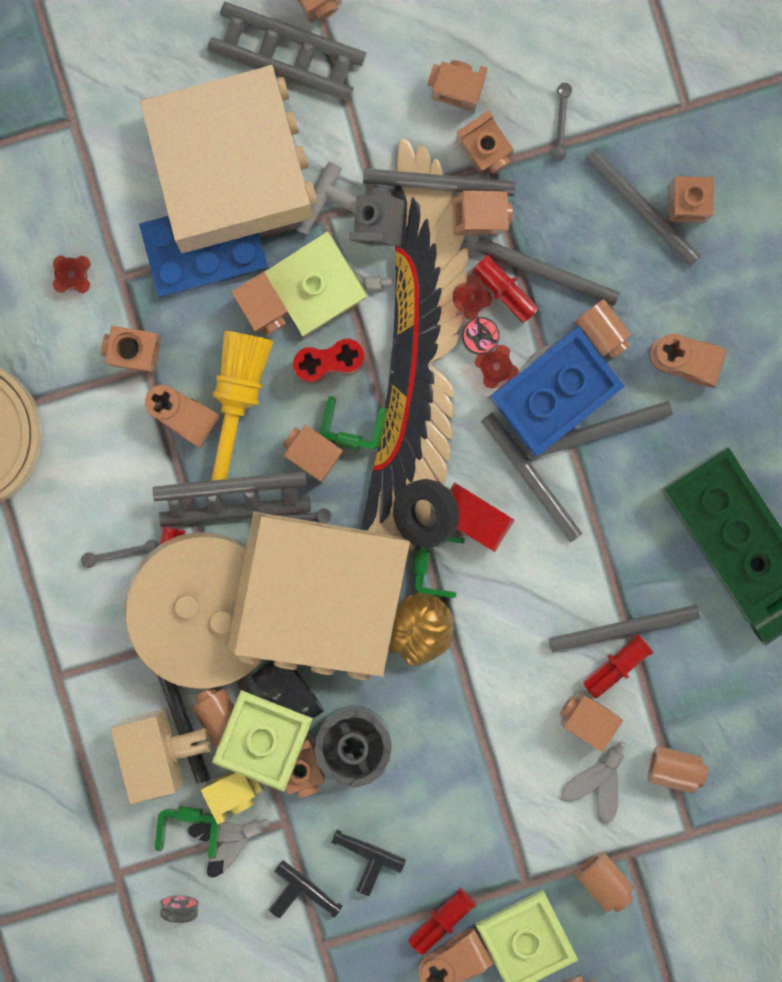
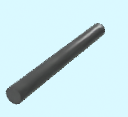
(435, 181)
(643, 207)
(546, 271)
(607, 428)
(531, 477)
(624, 628)

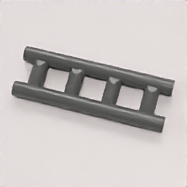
(308, 41)
(216, 511)

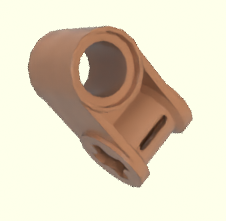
(695, 360)
(186, 416)
(459, 958)

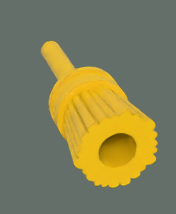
(237, 389)

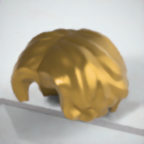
(421, 629)

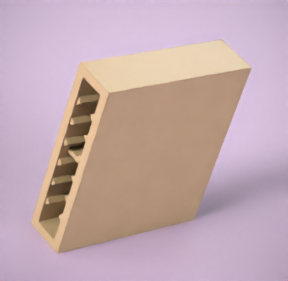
(228, 158)
(317, 596)

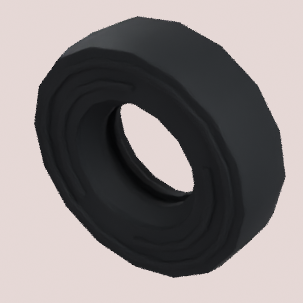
(442, 501)

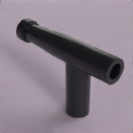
(377, 859)
(300, 884)

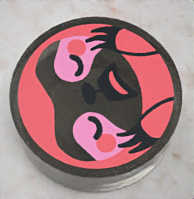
(480, 336)
(179, 909)

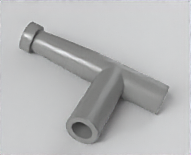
(325, 191)

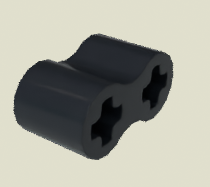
(287, 689)

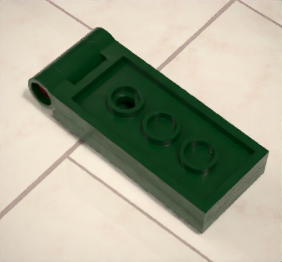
(730, 530)

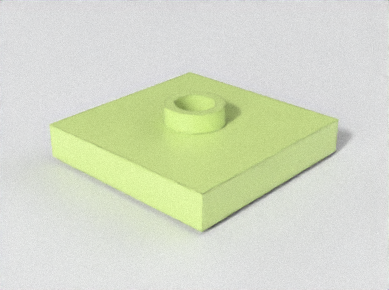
(316, 284)
(262, 740)
(527, 940)

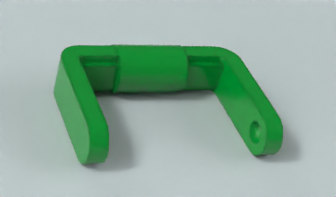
(349, 440)
(420, 567)
(190, 815)

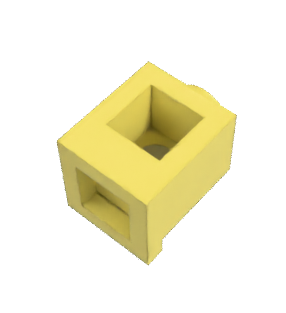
(231, 793)

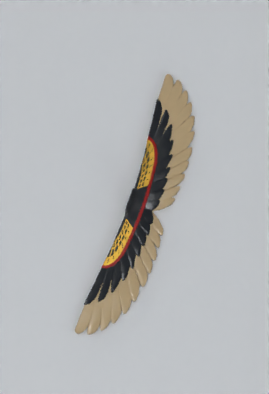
(425, 323)

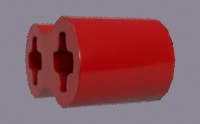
(329, 361)
(480, 519)

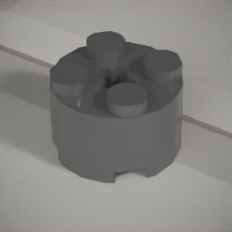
(346, 766)

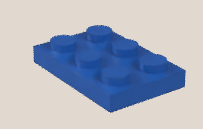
(201, 267)
(556, 391)

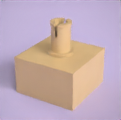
(152, 755)

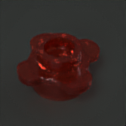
(64, 266)
(463, 297)
(486, 362)

